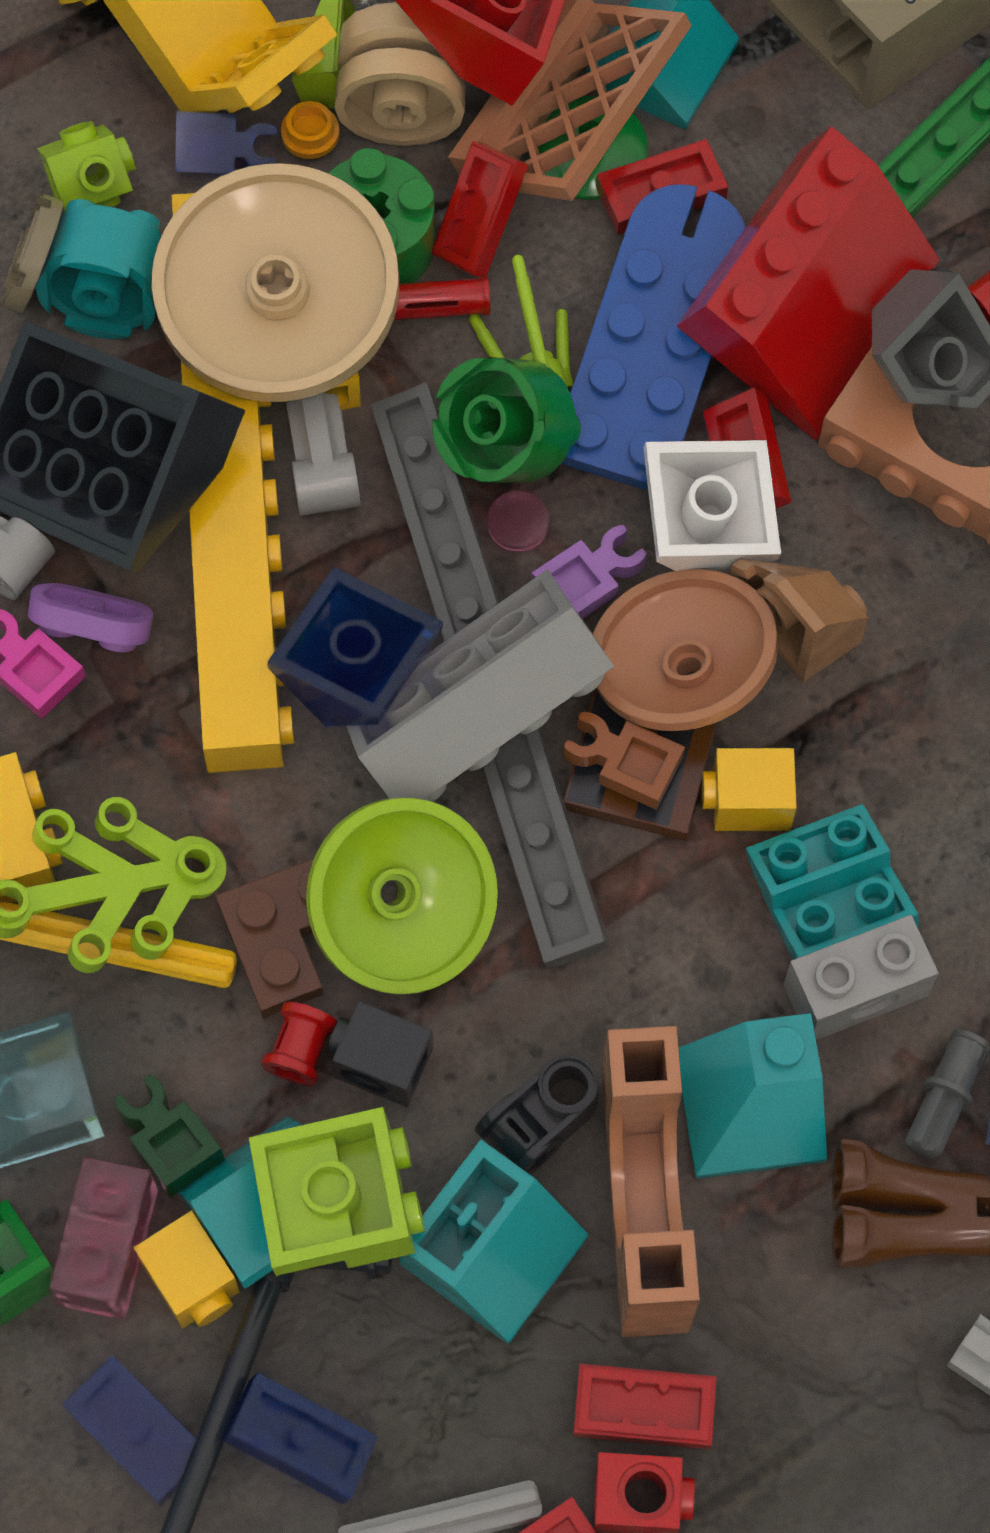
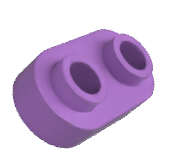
(77, 611)

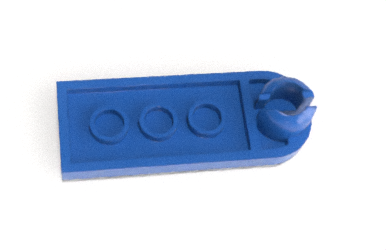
(638, 366)

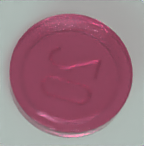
(518, 521)

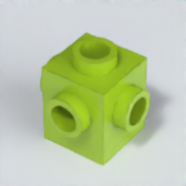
(79, 147)

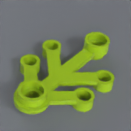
(115, 881)

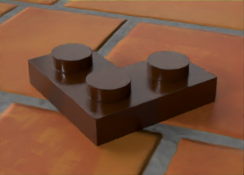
(267, 933)

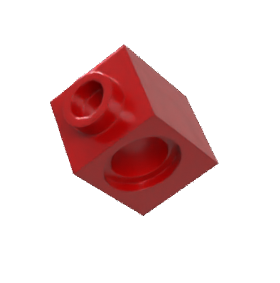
(617, 1471)

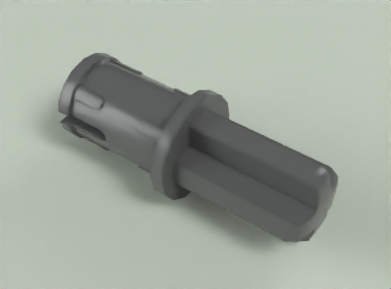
(947, 1093)

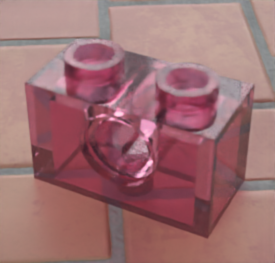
(103, 1226)

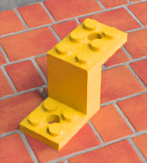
(220, 50)

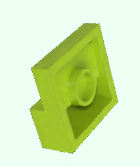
(336, 1192)

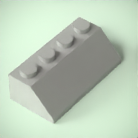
(482, 691)

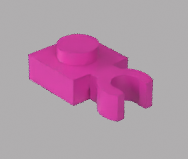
(36, 668)

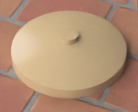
(275, 282)

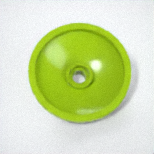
(441, 902)

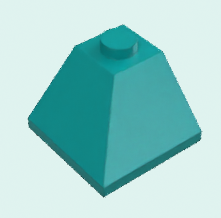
(754, 1097)

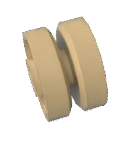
(394, 80)

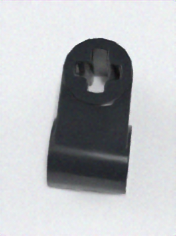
(537, 1116)

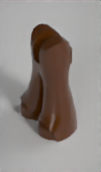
(873, 1180)

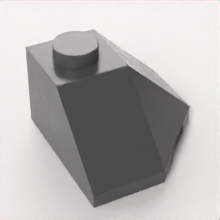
(933, 341)

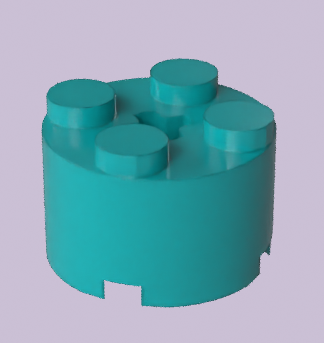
(101, 269)

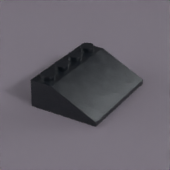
(104, 447)

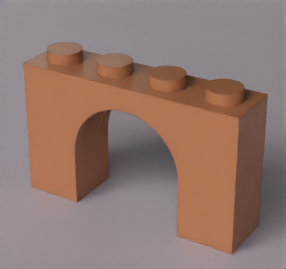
(878, 435)
(651, 1247)

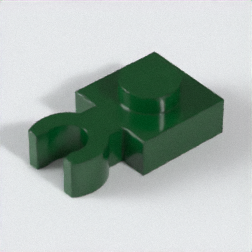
(169, 1142)

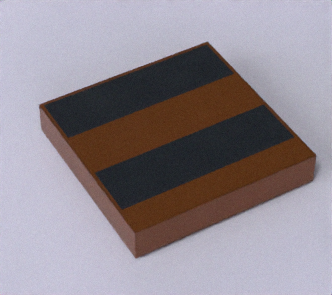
(678, 803)

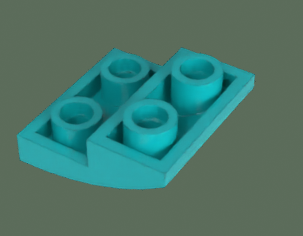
(829, 881)

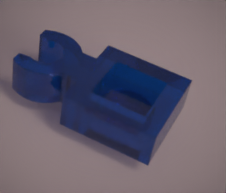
(209, 143)

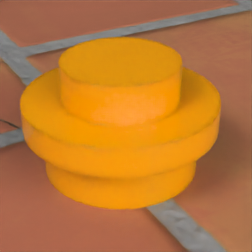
(310, 130)

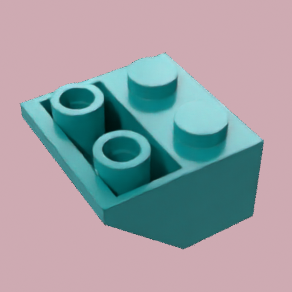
(494, 1242)

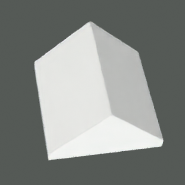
(711, 503)

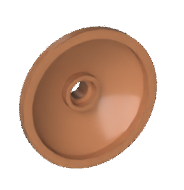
(683, 626)

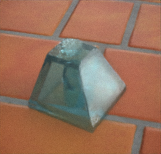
(44, 1091)

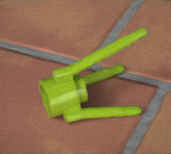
(561, 364)

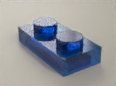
(132, 1428)
(300, 1438)

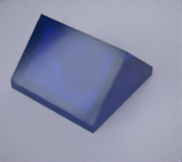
(352, 651)

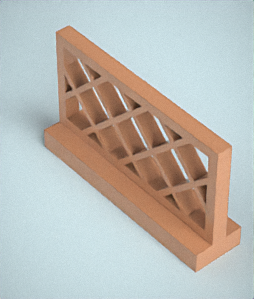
(576, 44)

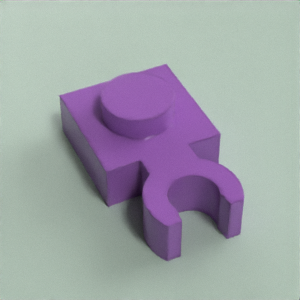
(588, 575)

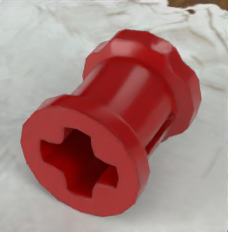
(299, 1043)

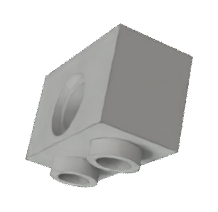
(861, 977)

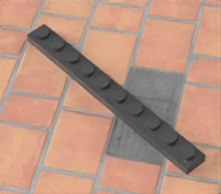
(522, 772)

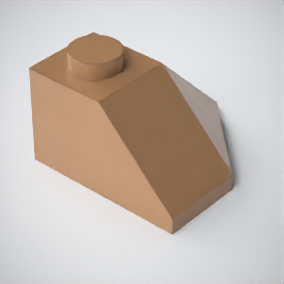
(811, 612)

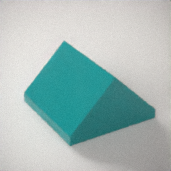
(691, 68)
(231, 1211)

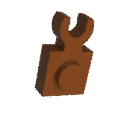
(632, 763)

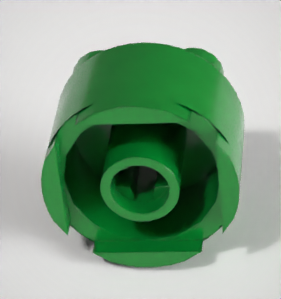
(401, 200)
(504, 420)

